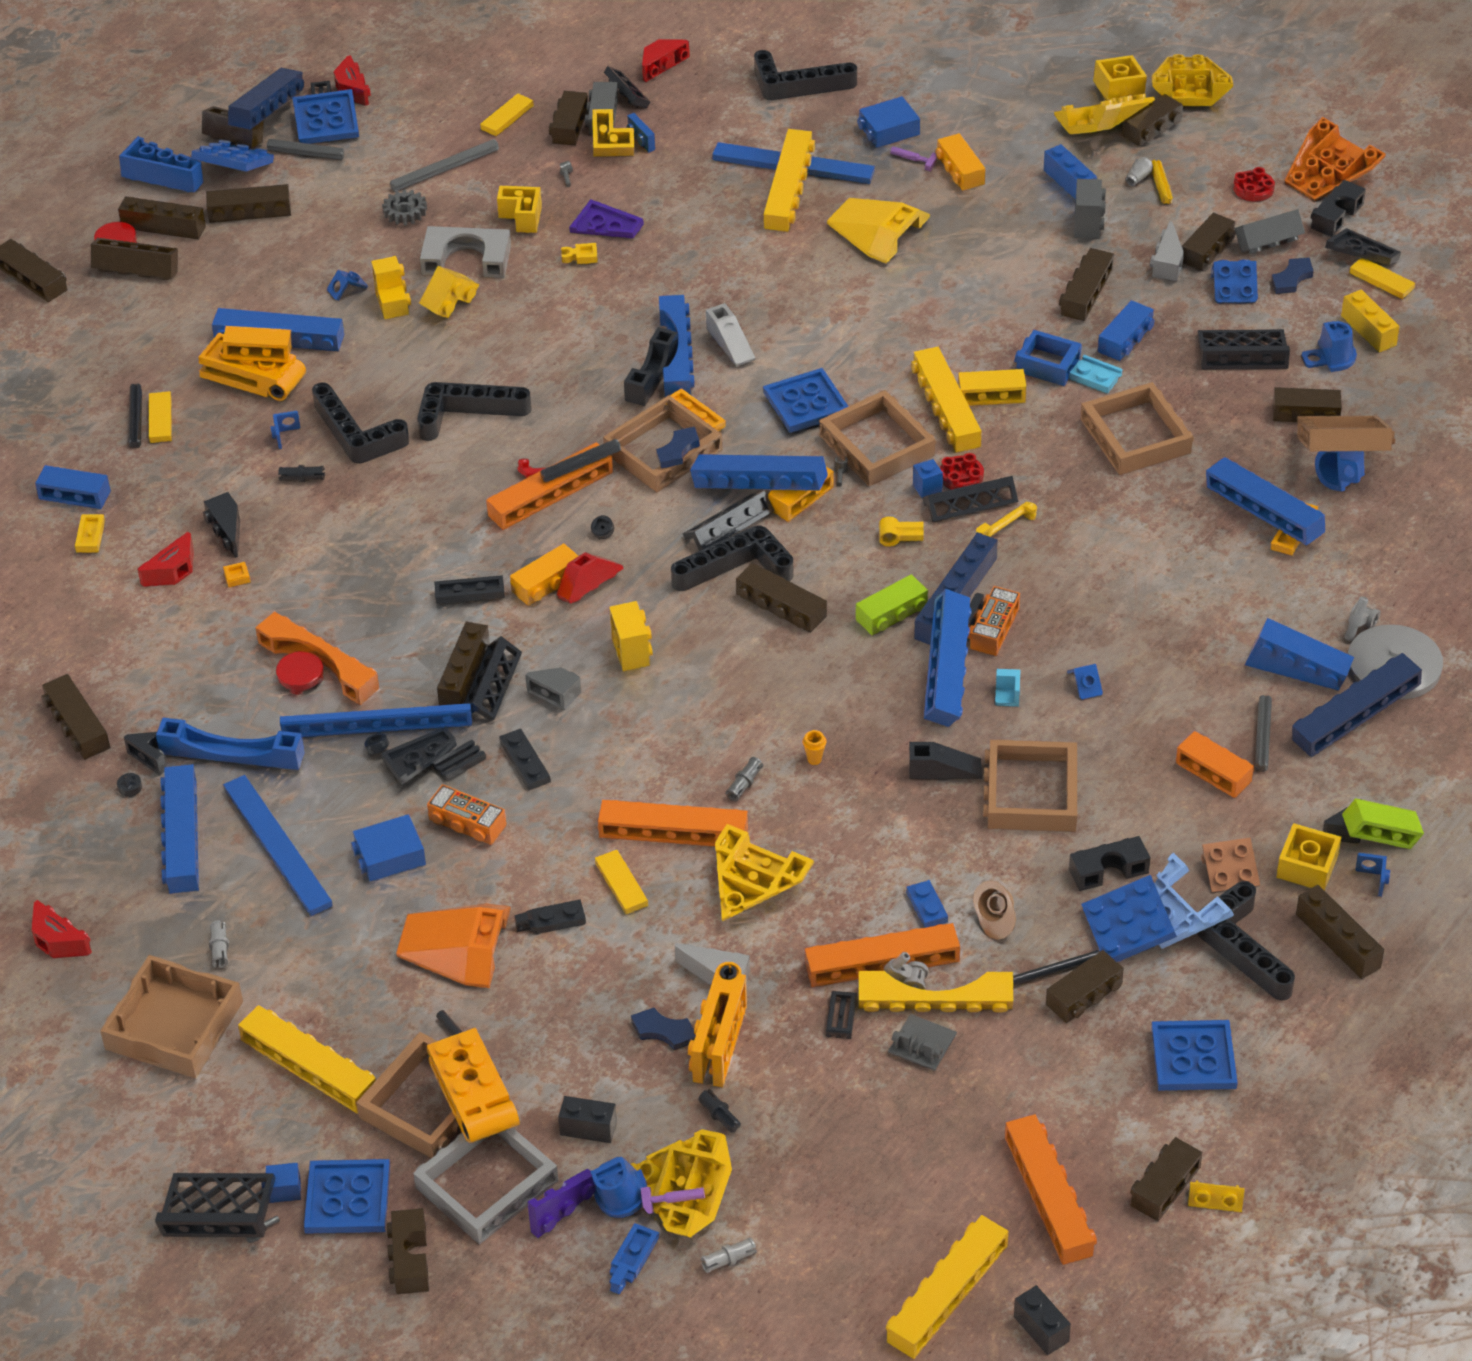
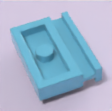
(1095, 374)

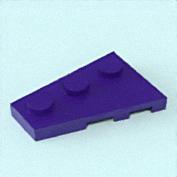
(605, 221)
(559, 1203)

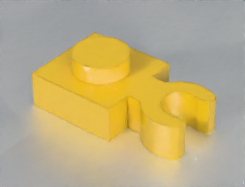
(582, 253)

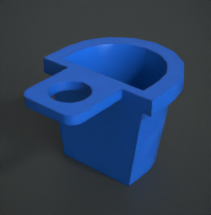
(1335, 347)
(1339, 468)
(618, 1188)

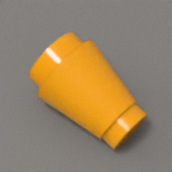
(814, 745)

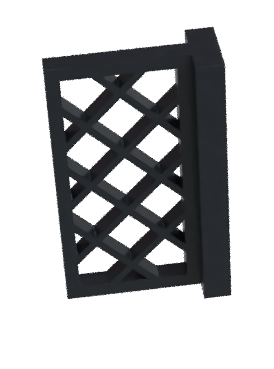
(1250, 356)
(212, 1222)

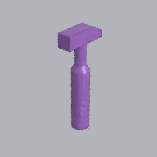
(930, 162)
(669, 1197)

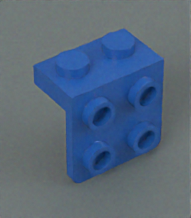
(1235, 281)

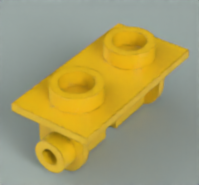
(1216, 1196)

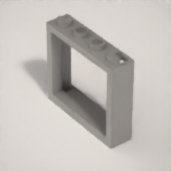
(503, 1210)

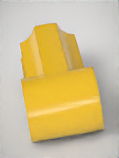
(893, 531)

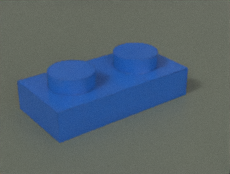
(642, 132)
(927, 904)

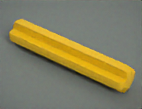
(1161, 182)

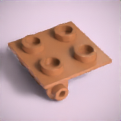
(1230, 863)

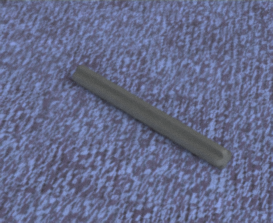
(444, 165)

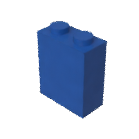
(889, 122)
(388, 848)

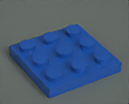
(325, 117)
(232, 156)
(804, 399)
(1129, 919)
(1194, 1055)
(347, 1196)

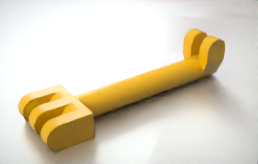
(1027, 509)

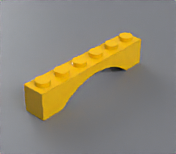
(882, 991)

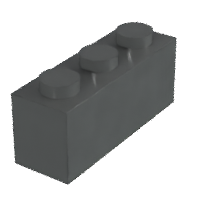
(602, 96)
(1270, 231)

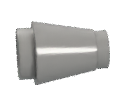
(1140, 169)

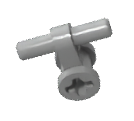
(1361, 615)
(907, 973)

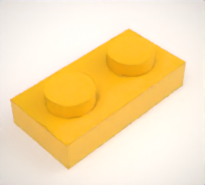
(89, 533)

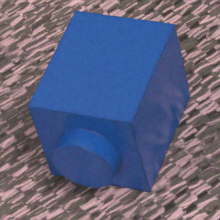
(927, 478)
(287, 1182)

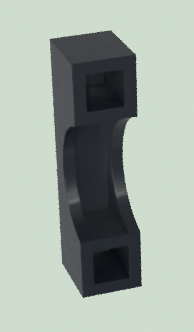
(642, 383)

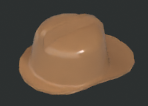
(994, 909)

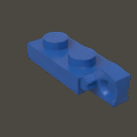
(632, 1256)

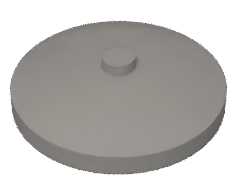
(1380, 643)

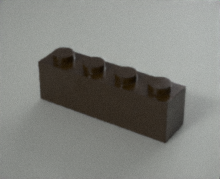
(248, 203)
(162, 217)
(134, 258)
(31, 271)
(1086, 284)
(781, 597)
(463, 664)
(75, 717)
(1340, 932)

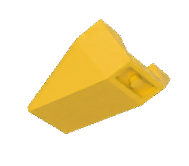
(1191, 80)
(1100, 116)
(875, 225)

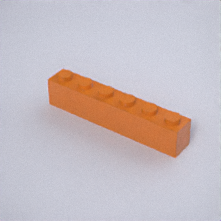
(535, 495)
(666, 822)
(845, 959)
(1049, 1189)

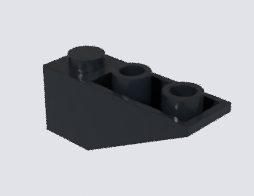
(225, 520)
(938, 761)

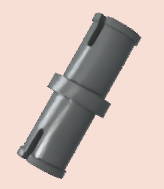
(744, 779)

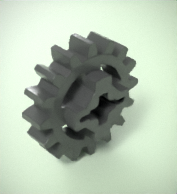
(404, 207)

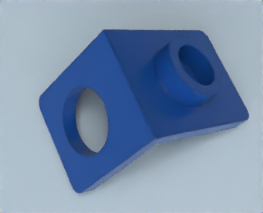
(345, 278)
(280, 427)
(1087, 681)
(1379, 868)

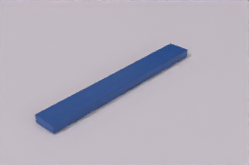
(769, 159)
(378, 720)
(278, 845)

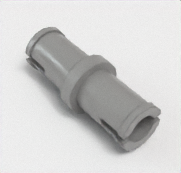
(219, 944)
(728, 1255)

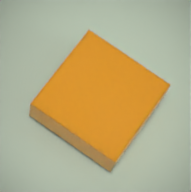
(236, 574)

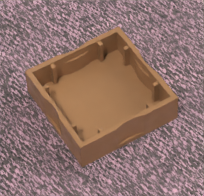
(172, 1016)

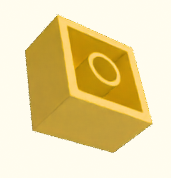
(1119, 77)
(630, 635)
(1308, 857)

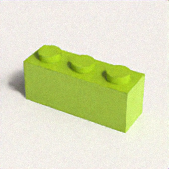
(891, 604)
(1382, 823)

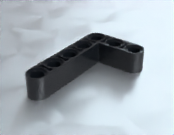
(801, 82)
(468, 398)
(357, 444)
(731, 553)
(1245, 951)

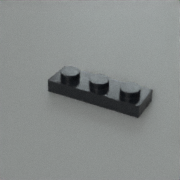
(627, 88)
(469, 589)
(525, 759)

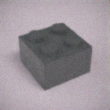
(1089, 208)

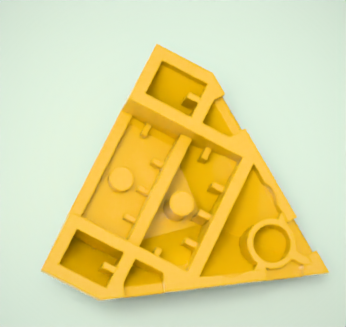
(753, 873)
(685, 1166)

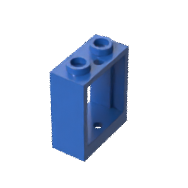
(1044, 369)

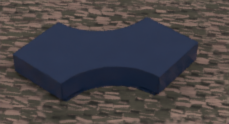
(1287, 280)
(678, 447)
(652, 1025)

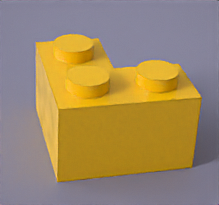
(610, 140)
(520, 204)
(390, 287)
(446, 289)

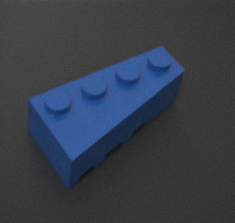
(160, 166)
(1298, 656)

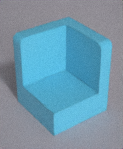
(1007, 687)

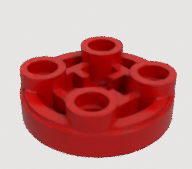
(1254, 185)
(117, 231)
(961, 471)
(300, 671)

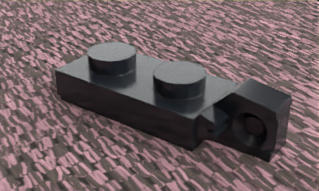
(551, 917)

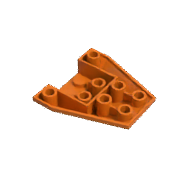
(1328, 160)
(455, 941)

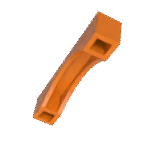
(283, 636)

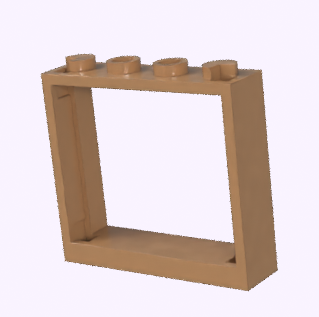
(1344, 433)
(1146, 456)
(875, 472)
(659, 478)
(1031, 818)
(373, 1099)

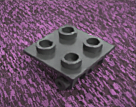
(922, 1042)

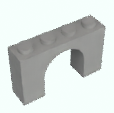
(443, 241)

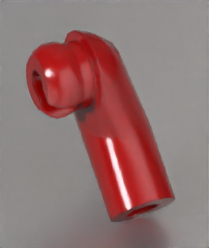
(526, 470)

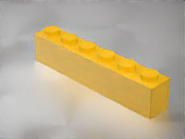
(788, 180)
(946, 399)
(305, 1057)
(946, 1286)

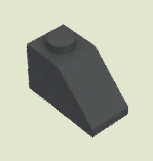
(554, 686)

